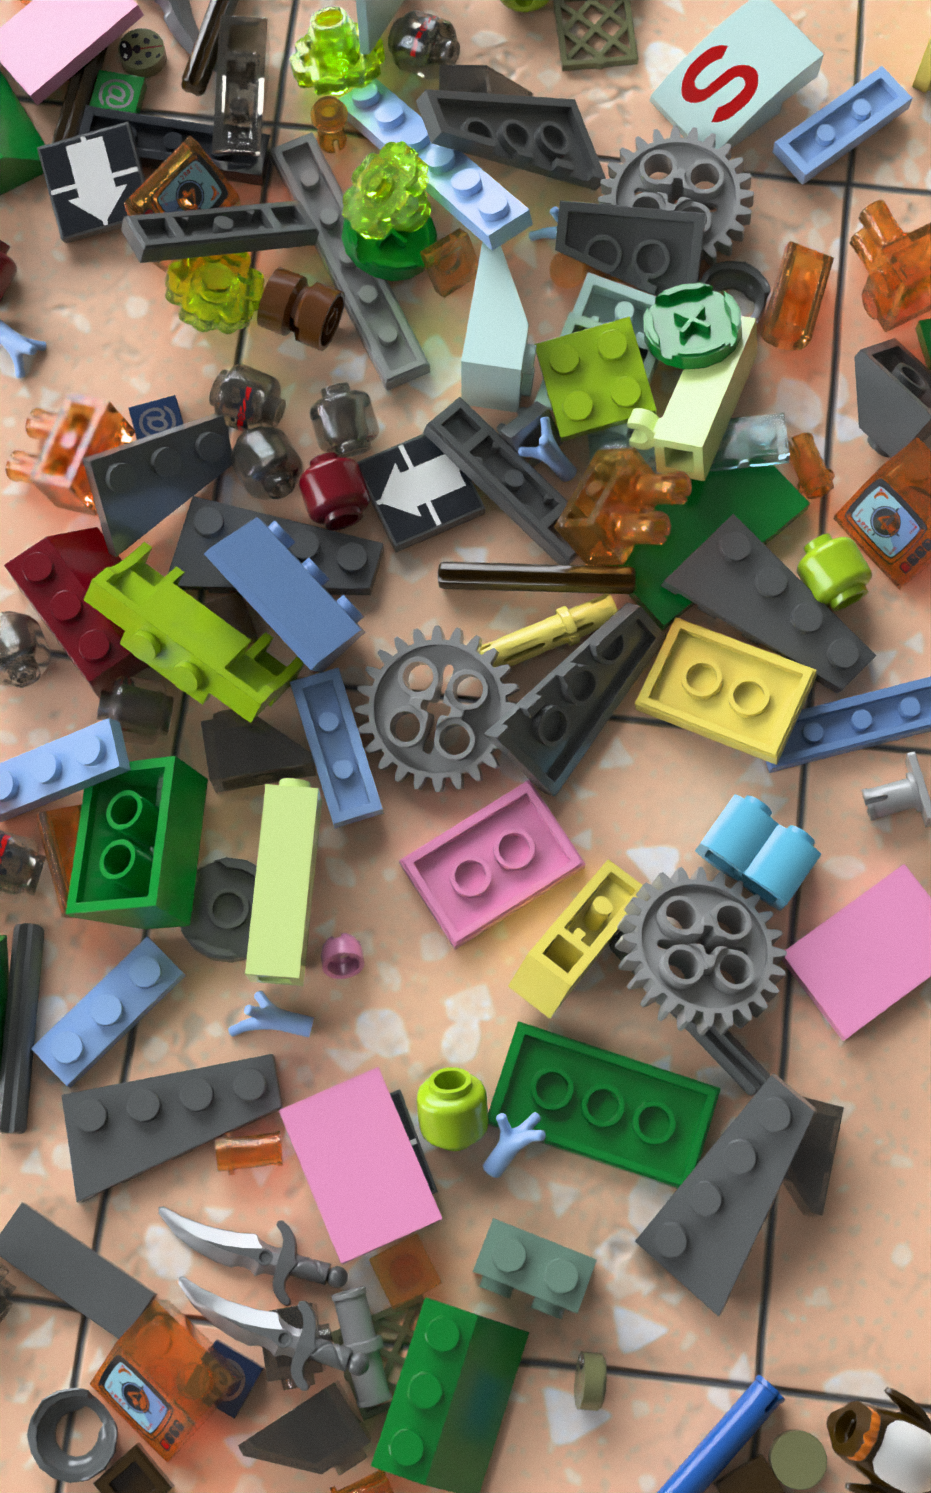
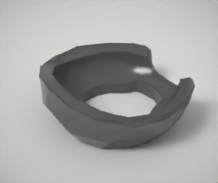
(740, 277)
(43, 1441)

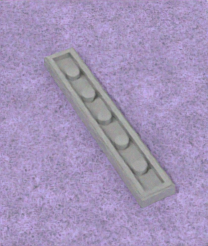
(367, 299)

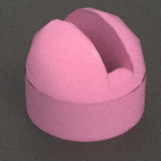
(342, 967)

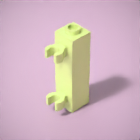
(697, 412)
(284, 883)

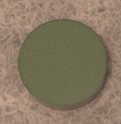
(797, 1459)

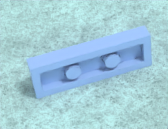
(842, 125)
(336, 748)
(62, 768)
(108, 1012)

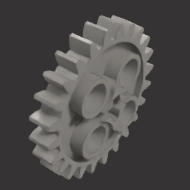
(686, 164)
(393, 698)
(700, 950)

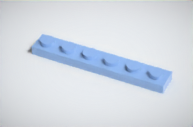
(452, 176)

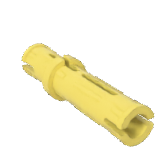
(557, 630)

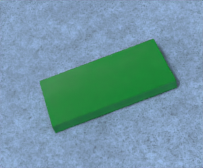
(755, 495)
(605, 1105)

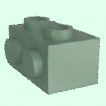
(533, 1266)

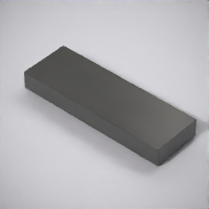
(73, 1271)

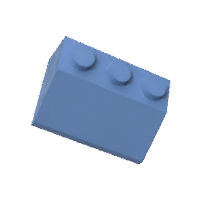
(287, 592)

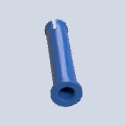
(725, 1439)

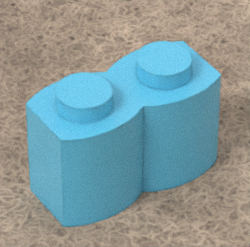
(759, 850)

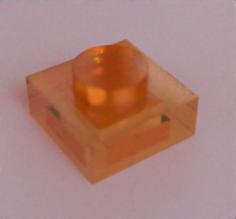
(450, 262)
(405, 1271)

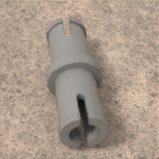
(360, 1336)

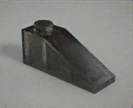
(241, 85)

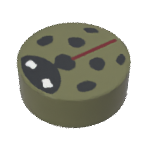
(142, 53)
(590, 1381)

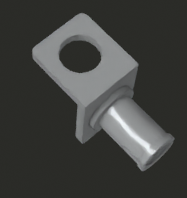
(900, 794)

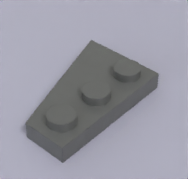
(633, 243)
(154, 476)

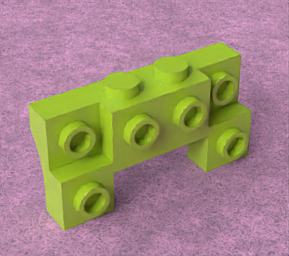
(188, 639)

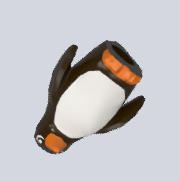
(884, 1444)

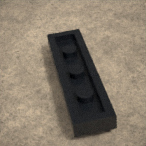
(161, 136)

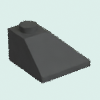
(892, 396)

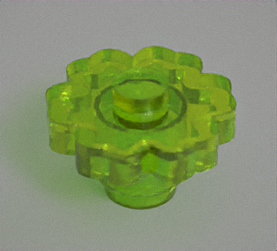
(331, 56)
(388, 192)
(215, 291)

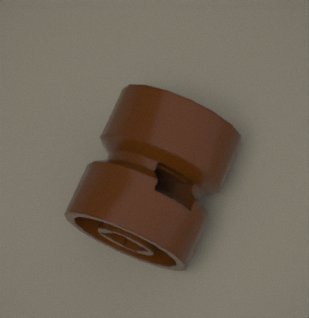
(298, 308)

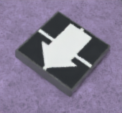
(91, 180)
(418, 492)

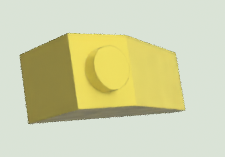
(575, 940)

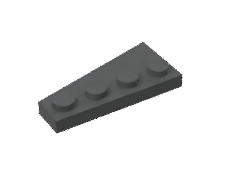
(515, 130)
(344, 558)
(760, 596)
(571, 705)
(148, 1121)
(722, 1204)

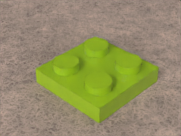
(594, 378)

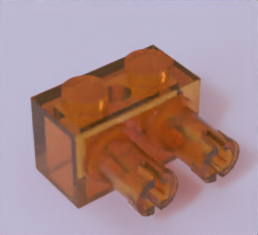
(896, 265)
(78, 431)
(617, 505)

